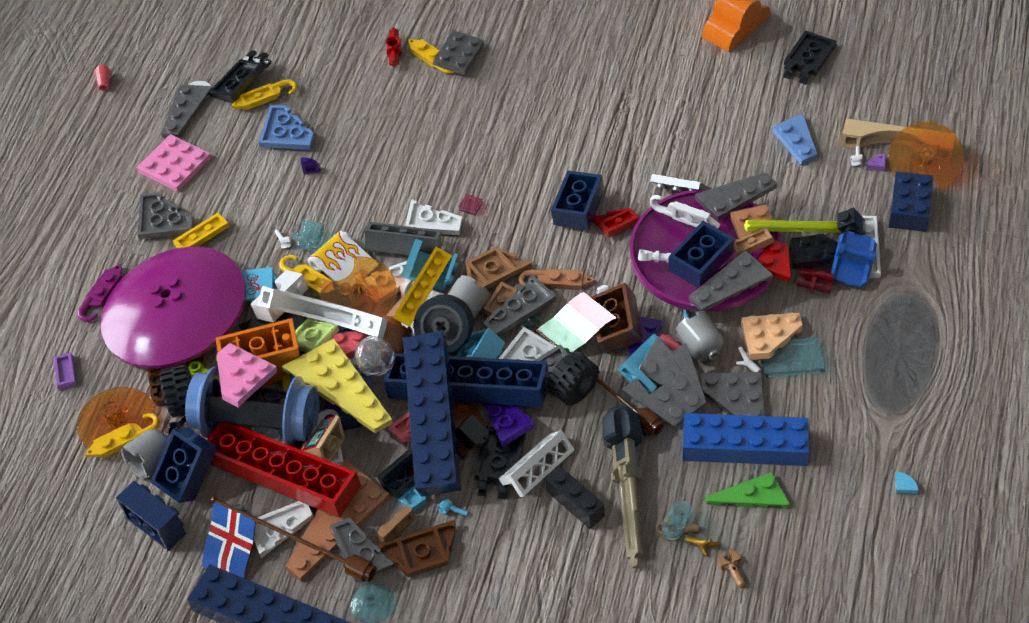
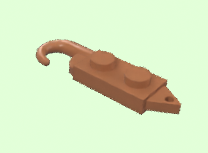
(559, 278)

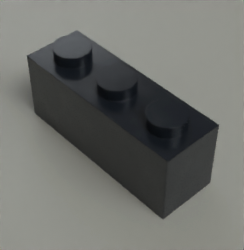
(575, 497)

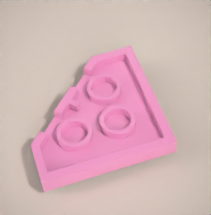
(241, 374)

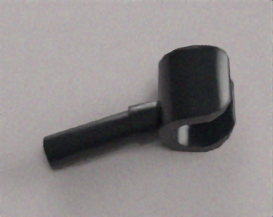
(179, 424)

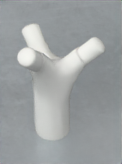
(749, 363)

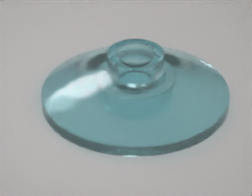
(372, 611)

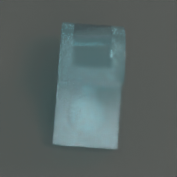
(309, 235)

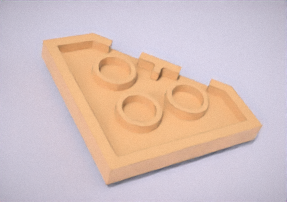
(769, 332)

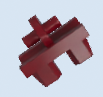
(815, 279)

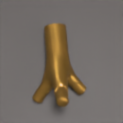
(701, 543)

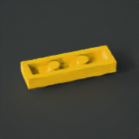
(202, 232)

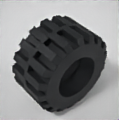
(573, 378)
(174, 388)

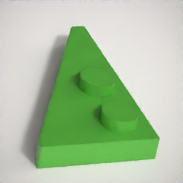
(759, 492)

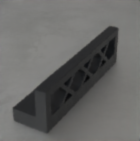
(398, 474)

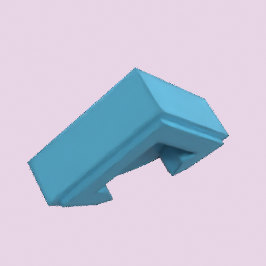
(905, 484)

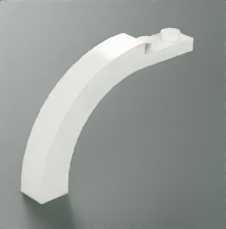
(322, 311)

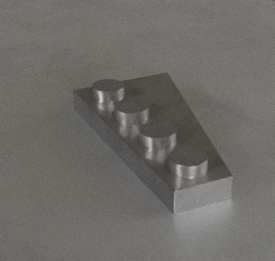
(183, 108)
(735, 195)
(734, 278)
(524, 304)

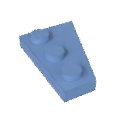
(796, 138)

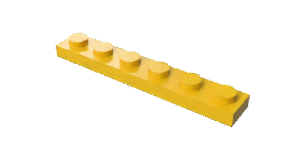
(422, 286)

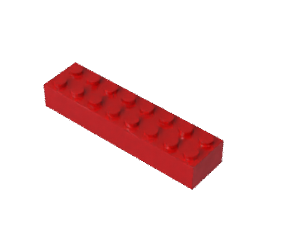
(284, 468)

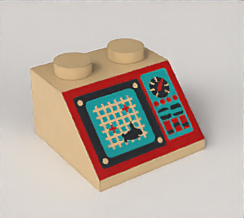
(326, 438)

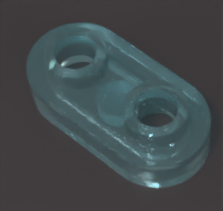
(675, 521)

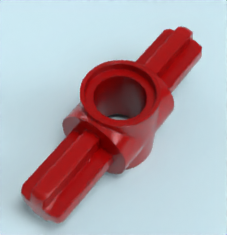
(393, 47)

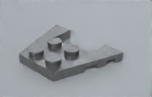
(675, 397)

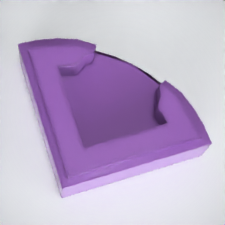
(877, 163)

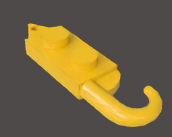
(425, 52)
(262, 95)
(312, 277)
(115, 440)

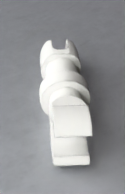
(645, 255)

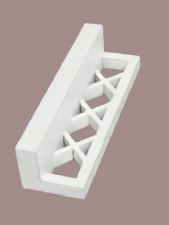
(531, 458)

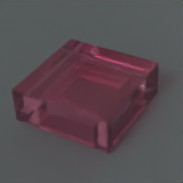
(470, 204)

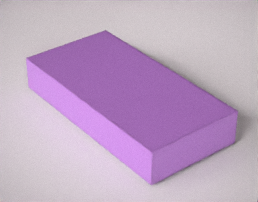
(65, 371)

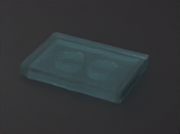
(795, 358)

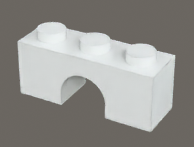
(289, 282)

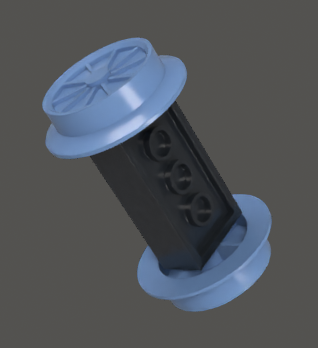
(289, 410)

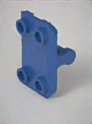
(854, 259)

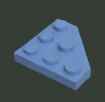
(285, 130)

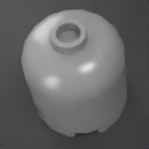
(470, 293)
(700, 336)
(145, 452)

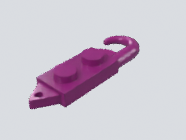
(100, 292)

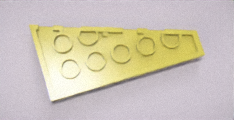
(340, 384)

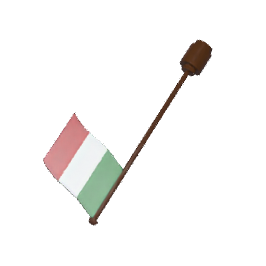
(576, 327)

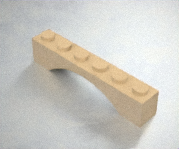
(867, 133)

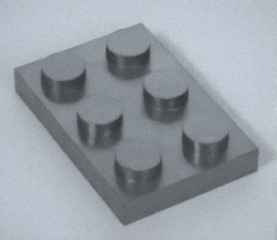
(458, 52)

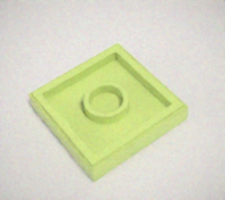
(314, 333)

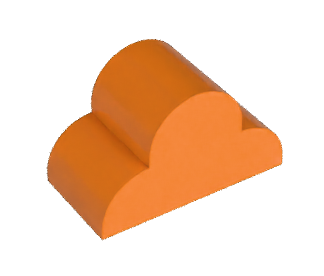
(733, 22)
(270, 342)

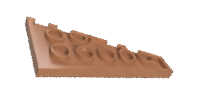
(362, 506)

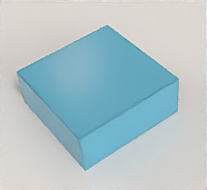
(412, 499)

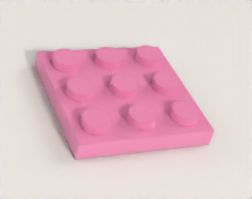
(174, 162)

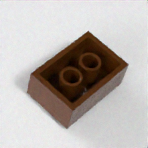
(626, 328)

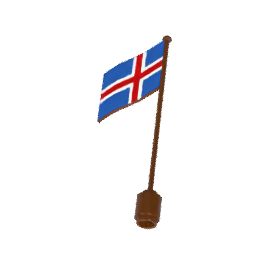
(232, 541)

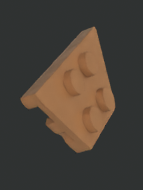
(495, 267)

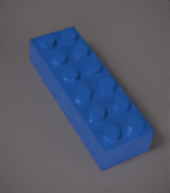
(745, 439)

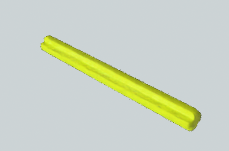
(792, 226)

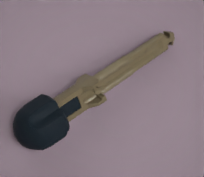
(622, 435)

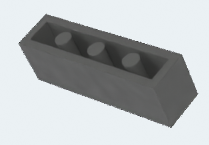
(400, 239)

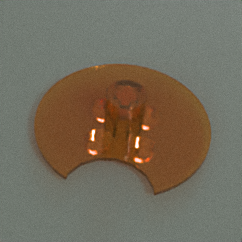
(928, 150)
(366, 289)
(111, 411)

